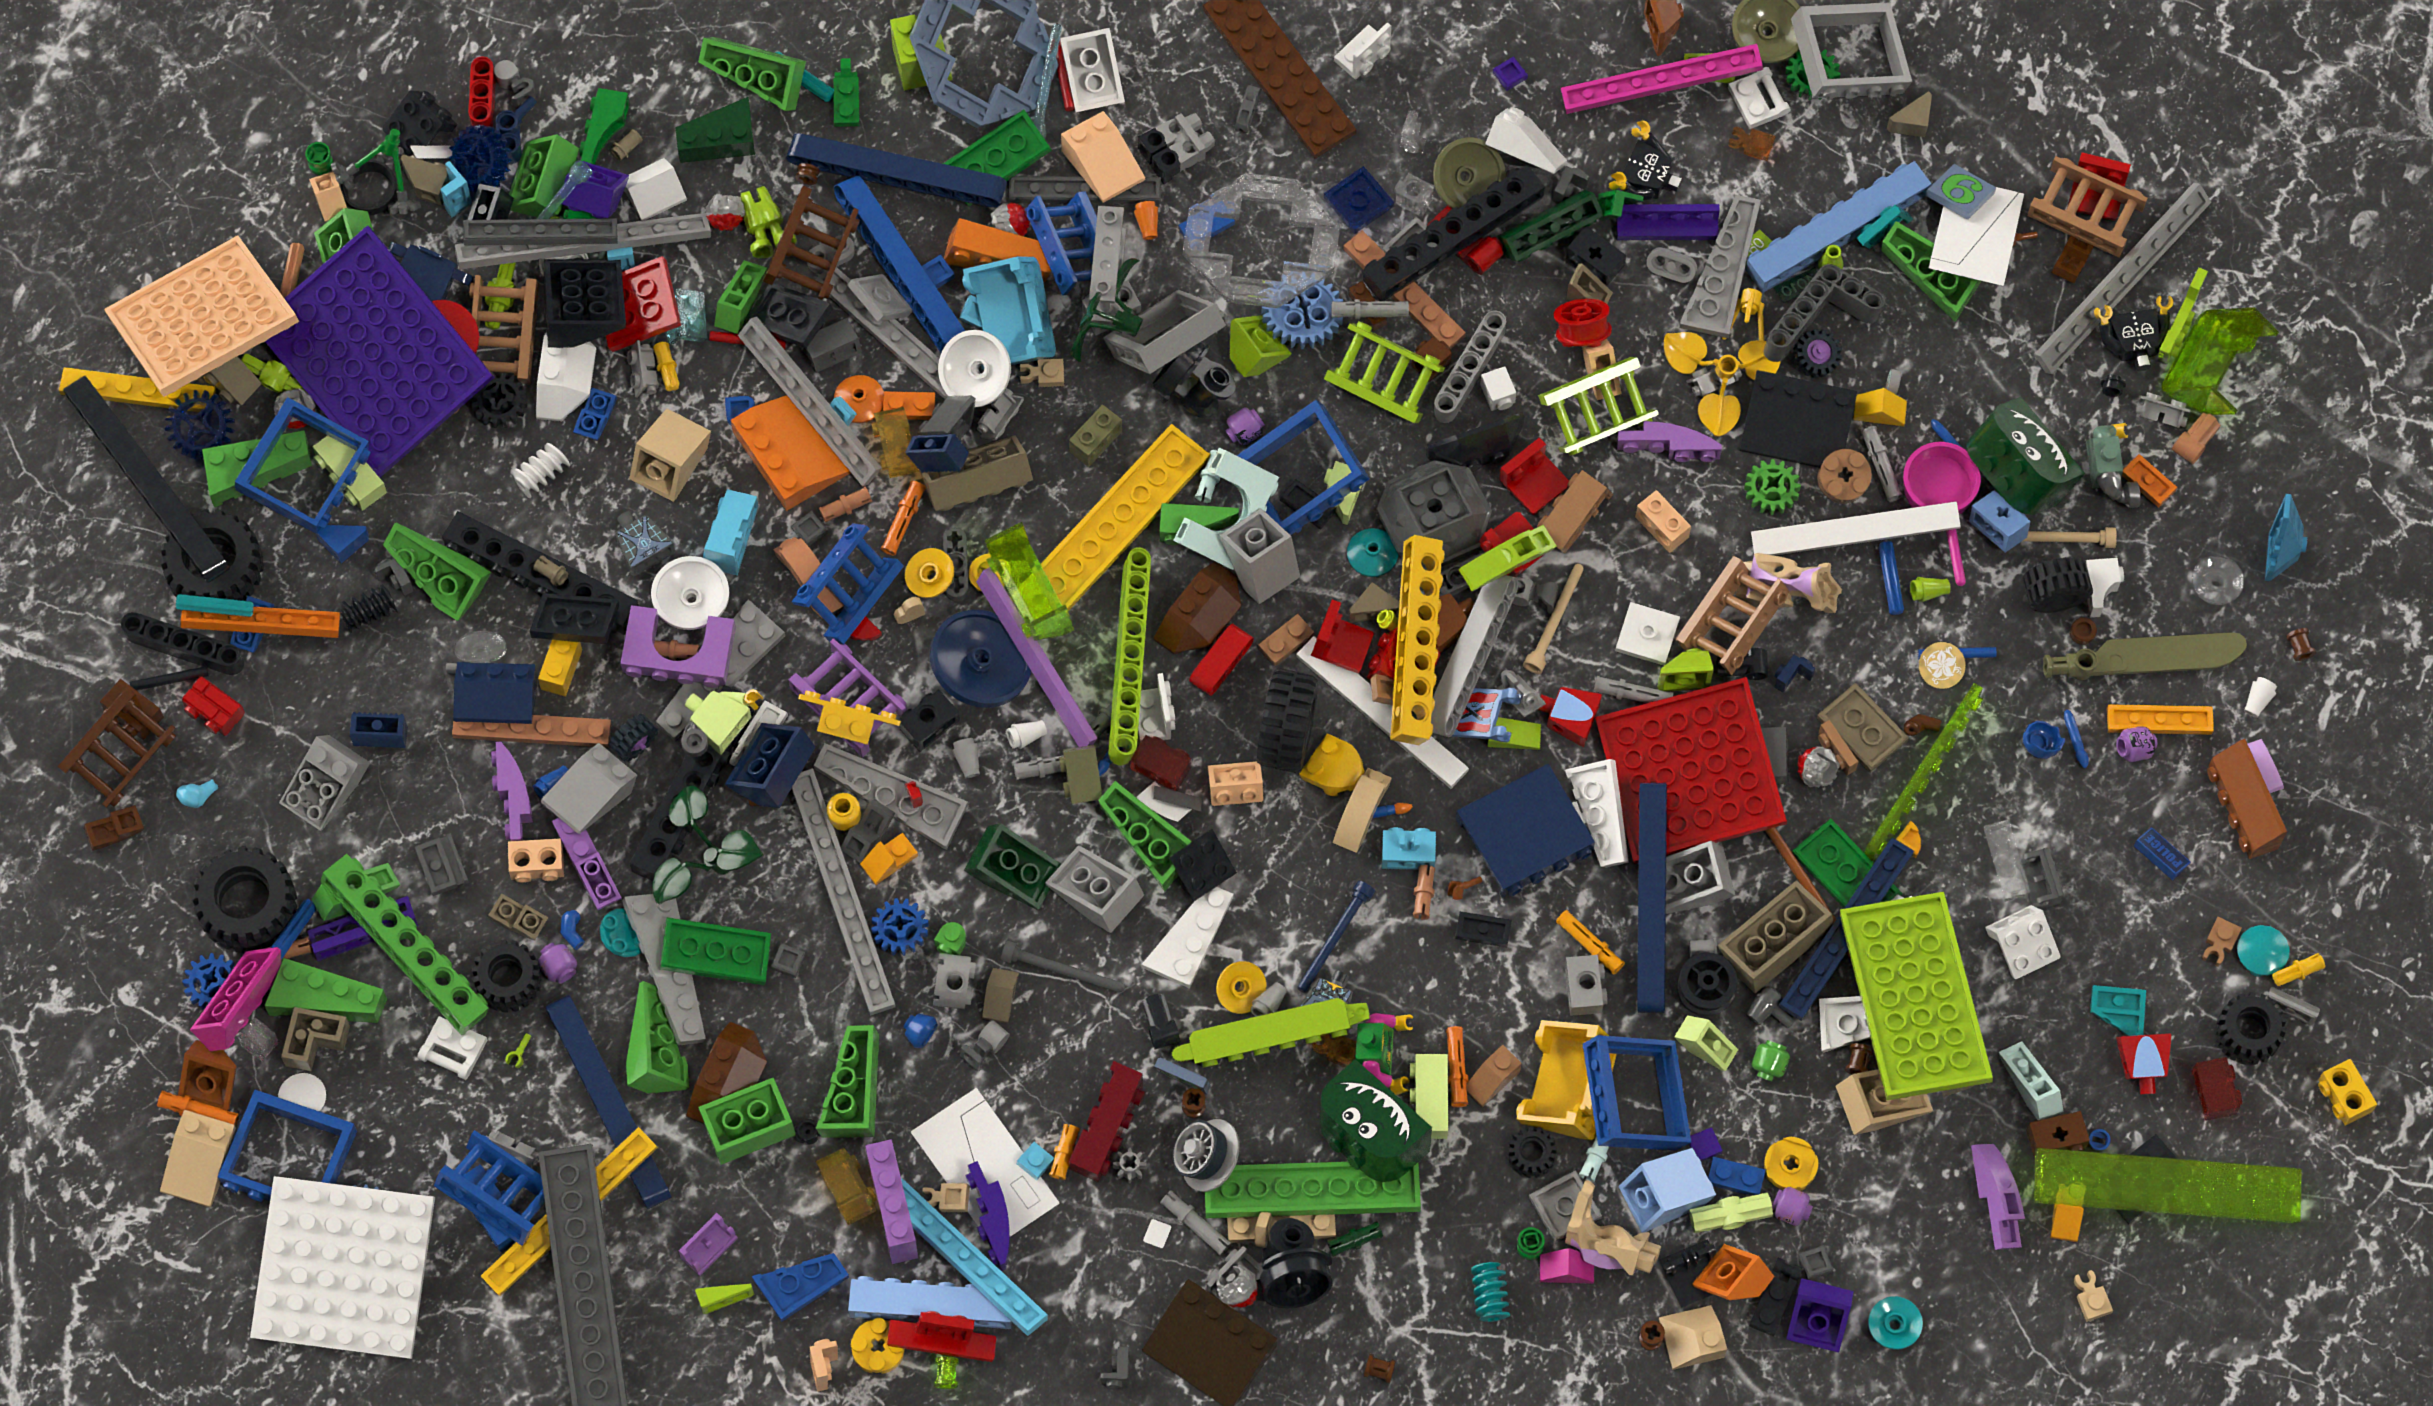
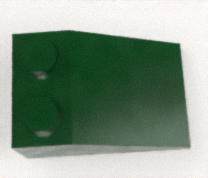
(1012, 866)

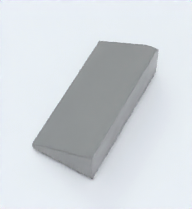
(2293, 1006)

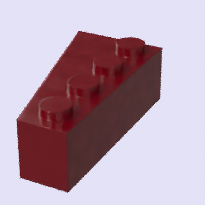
(1108, 1122)

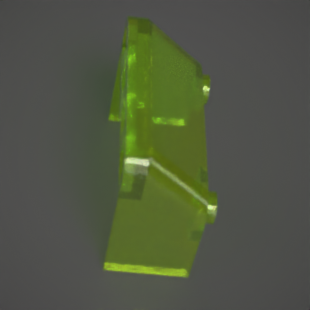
(2208, 354)
(1027, 584)

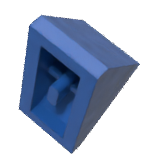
(342, 540)

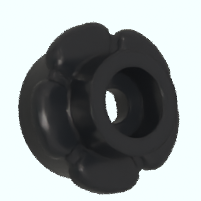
(2112, 385)
(800, 1129)

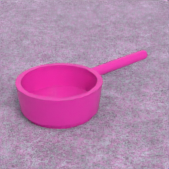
(1938, 476)

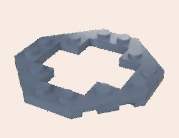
(938, 64)

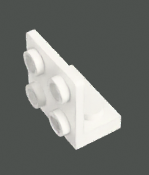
(1364, 50)
(1156, 711)
(2025, 941)

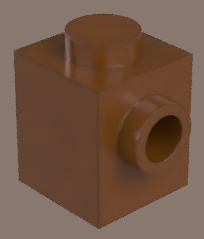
(1436, 349)

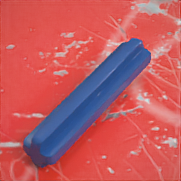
(1891, 578)
(294, 926)

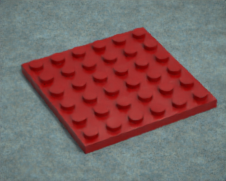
(1707, 754)

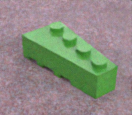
(761, 71)
(1913, 256)
(227, 461)
(1145, 832)
(323, 992)
(851, 1099)

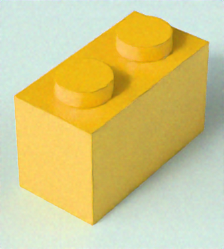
(559, 666)

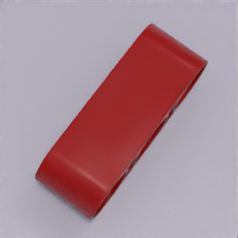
(478, 84)
(1221, 659)

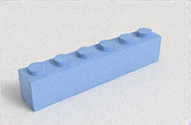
(907, 1300)

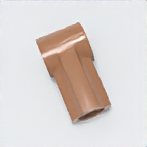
(2193, 442)

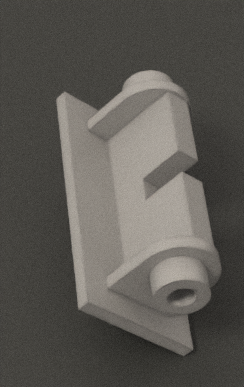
(640, 359)
(1705, 382)
(2153, 406)
(993, 423)
(1530, 699)
(522, 1152)

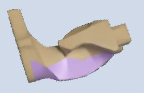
(1809, 582)
(1608, 1245)

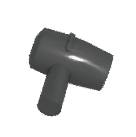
(1766, 1004)

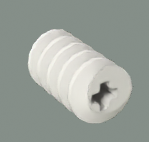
(539, 469)

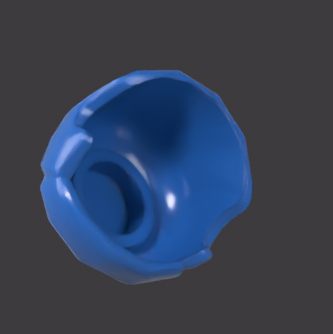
(2042, 740)

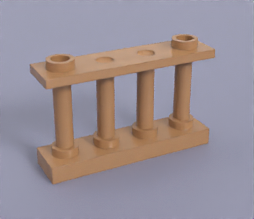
(2082, 229)
(524, 318)
(1715, 601)

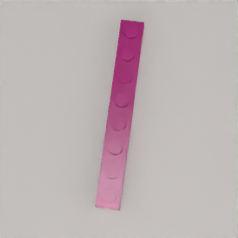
(1661, 78)

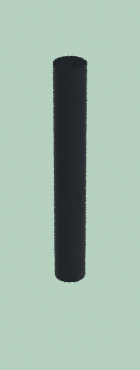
(170, 678)

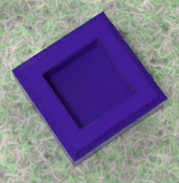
(1510, 73)
(1705, 1144)

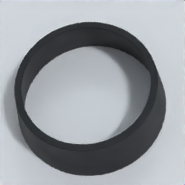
(379, 167)

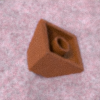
(1663, 21)
(207, 1076)

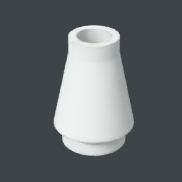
(2260, 695)
(1025, 733)

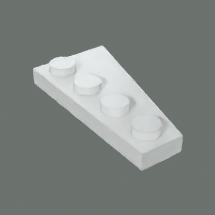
(1600, 801)
(1188, 941)
(1842, 1022)

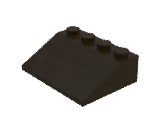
(1210, 1344)

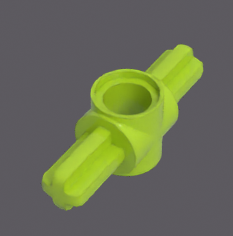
(499, 304)
(272, 374)

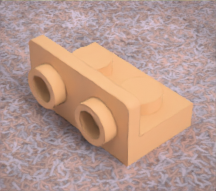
(1235, 783)
(820, 1357)

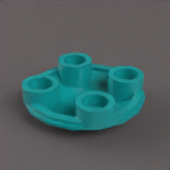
(618, 934)
(2263, 950)

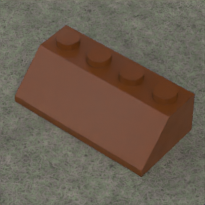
(2247, 800)

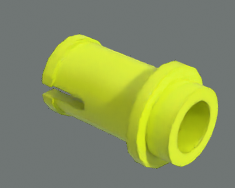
(1387, 620)

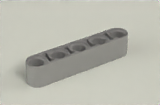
(1466, 377)

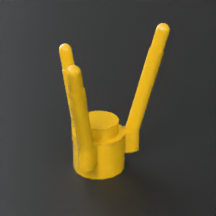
(1750, 304)

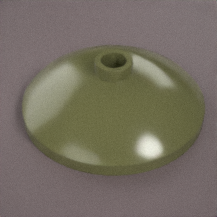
(1772, 15)
(1474, 158)

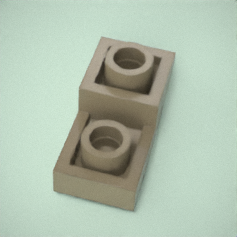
(517, 917)

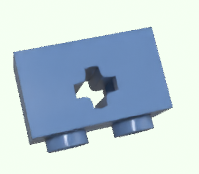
(1999, 521)

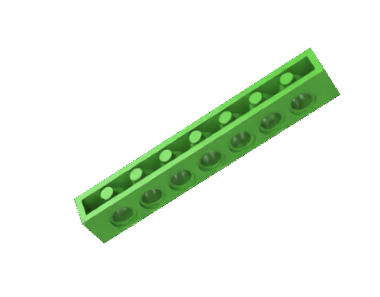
(460, 1016)

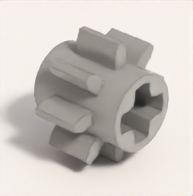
(1129, 1172)

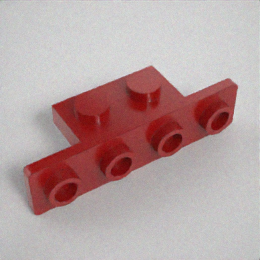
(942, 1336)

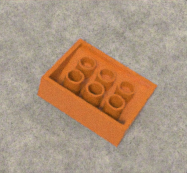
(787, 451)

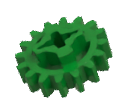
(1797, 74)

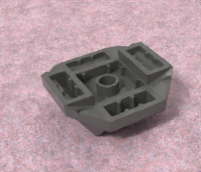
(1452, 489)

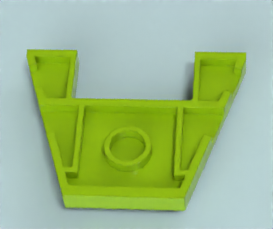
(2183, 320)

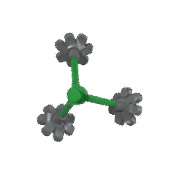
(387, 153)

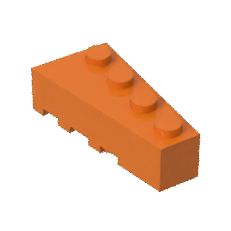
(978, 244)

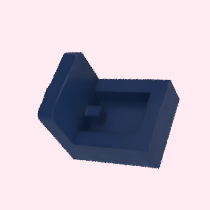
(1786, 673)

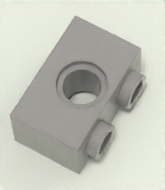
(1583, 1000)

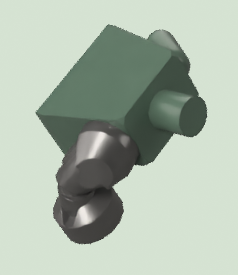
(2107, 465)

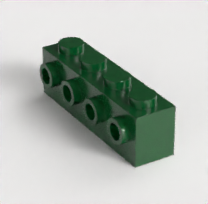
(1550, 226)

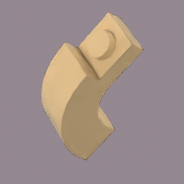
(1361, 809)

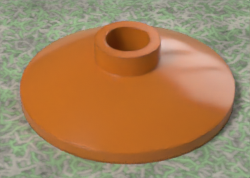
(868, 404)

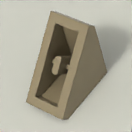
(1913, 118)
(1587, 286)
(1371, 604)
(1000, 995)

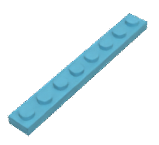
(973, 1263)

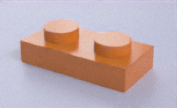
(916, 404)
(2150, 480)

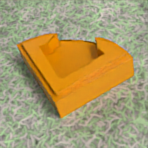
(1911, 838)

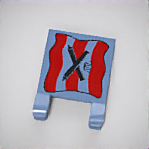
(1482, 714)

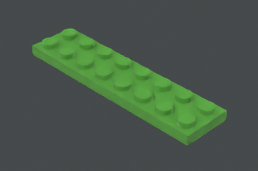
(1310, 1190)

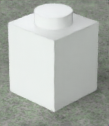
(1498, 389)

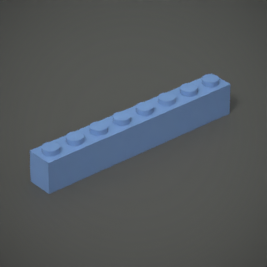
(1836, 227)

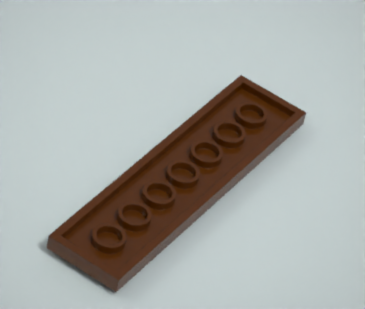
(1281, 73)

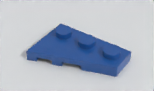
(801, 1284)

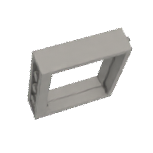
(1850, 14)
(1203, 321)

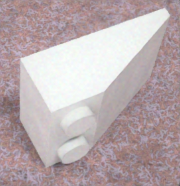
(1092, 69)
(1524, 140)

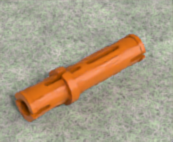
(907, 508)
(1458, 1076)
(179, 1104)

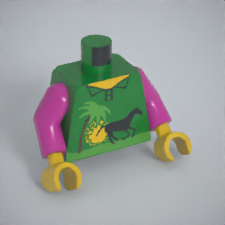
(1375, 1047)

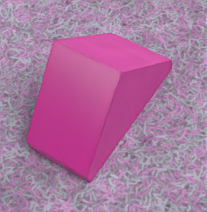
(1565, 1267)

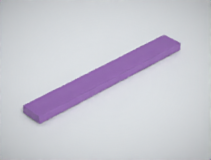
(1036, 659)

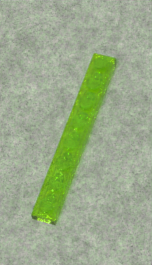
(1919, 780)

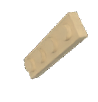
(1243, 1228)

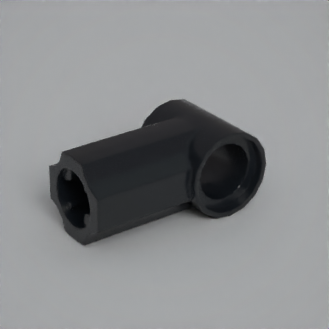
(1753, 667)
(1161, 1026)

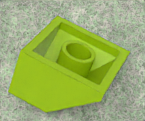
(1253, 347)
(1687, 671)

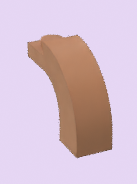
(802, 564)

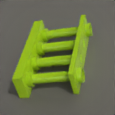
(1601, 380)
(1364, 386)

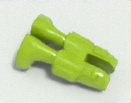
(762, 216)

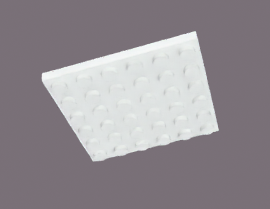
(342, 1267)

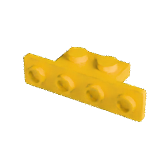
(845, 721)

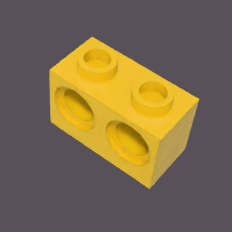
(2354, 1090)

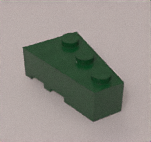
(717, 134)

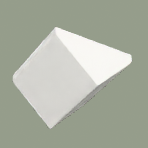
(654, 189)

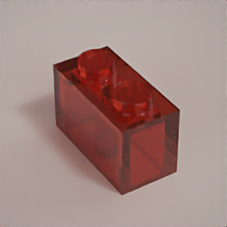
(1161, 762)
(2216, 1088)

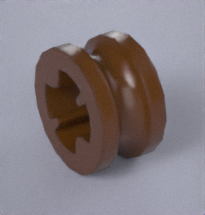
(807, 174)

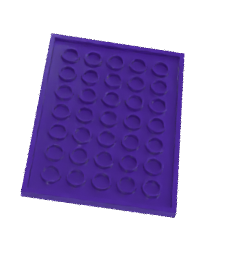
(377, 351)

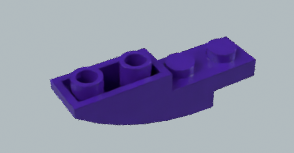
(995, 1224)

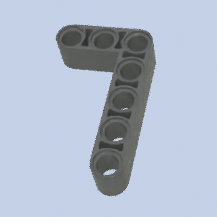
(1827, 285)

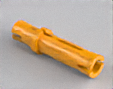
(1590, 942)

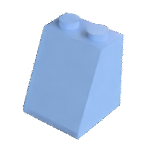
(1666, 1189)

